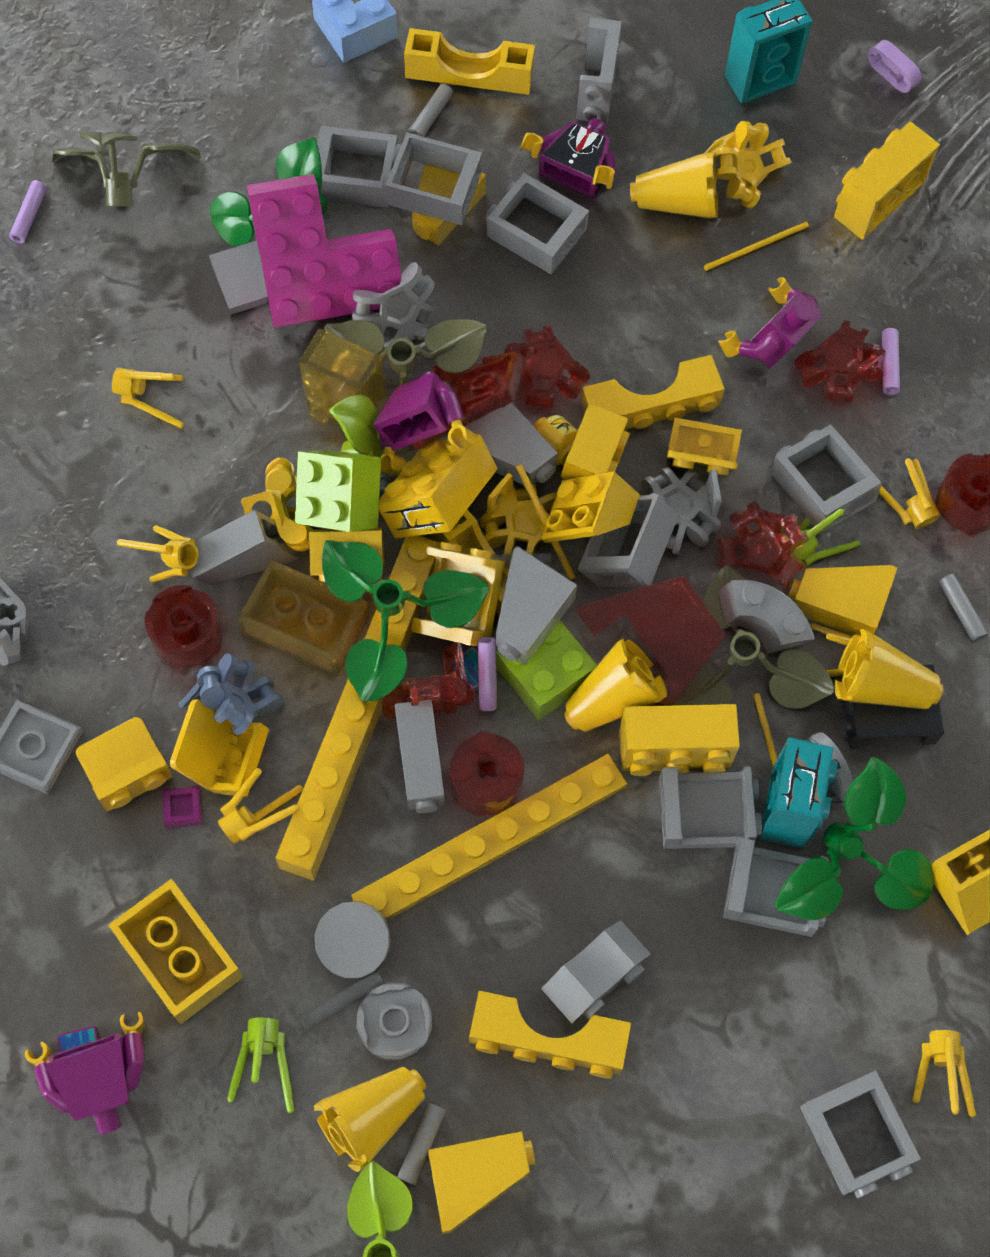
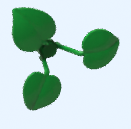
(232, 209)
(351, 570)
(906, 880)

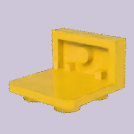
(704, 445)
(215, 754)
(123, 764)

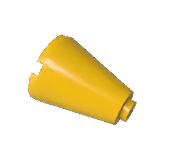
(679, 188)
(885, 675)
(615, 683)
(370, 1114)

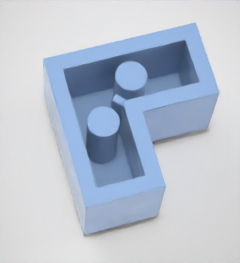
(356, 26)

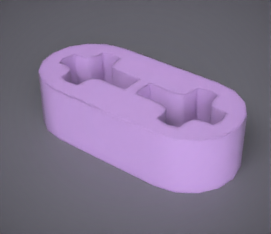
(894, 66)

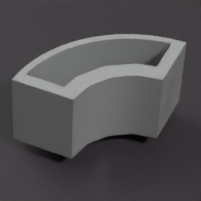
(765, 613)
(596, 972)

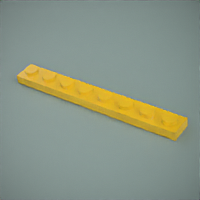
(493, 838)

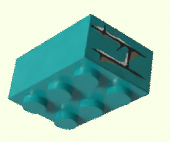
(767, 48)
(797, 793)

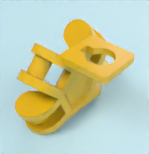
(744, 165)
(280, 488)
(519, 514)

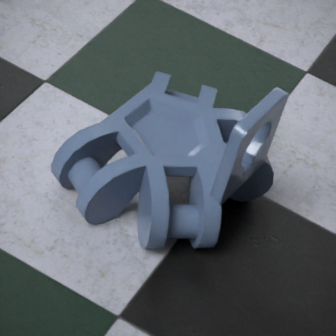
(234, 701)

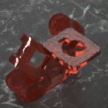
(843, 355)
(548, 360)
(767, 546)
(444, 690)

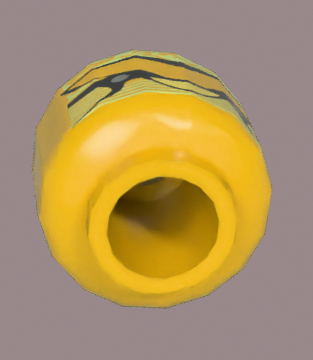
(558, 434)

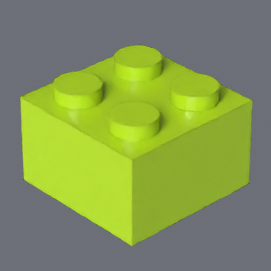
(338, 490)
(550, 674)

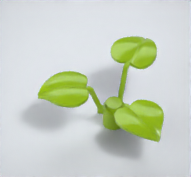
(356, 417)
(378, 1205)

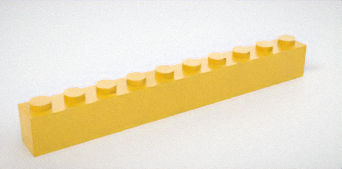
(350, 730)

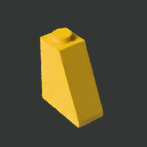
(441, 183)
(844, 596)
(476, 1174)

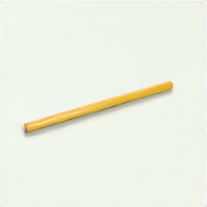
(755, 246)
(543, 518)
(765, 727)

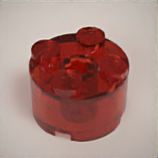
(965, 494)
(186, 645)
(486, 754)

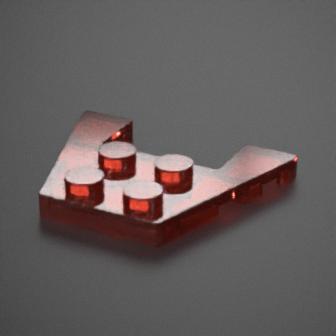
(481, 388)
(670, 623)

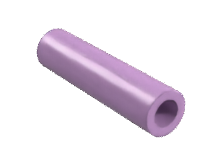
(28, 212)
(890, 362)
(487, 674)

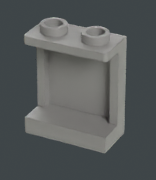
(601, 55)
(708, 808)
(755, 886)

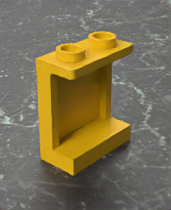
(480, 565)

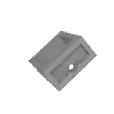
(354, 141)
(439, 155)
(542, 255)
(851, 500)
(601, 558)
(864, 1184)

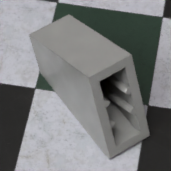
(515, 442)
(240, 549)
(531, 606)
(420, 756)

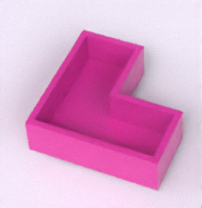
(302, 269)

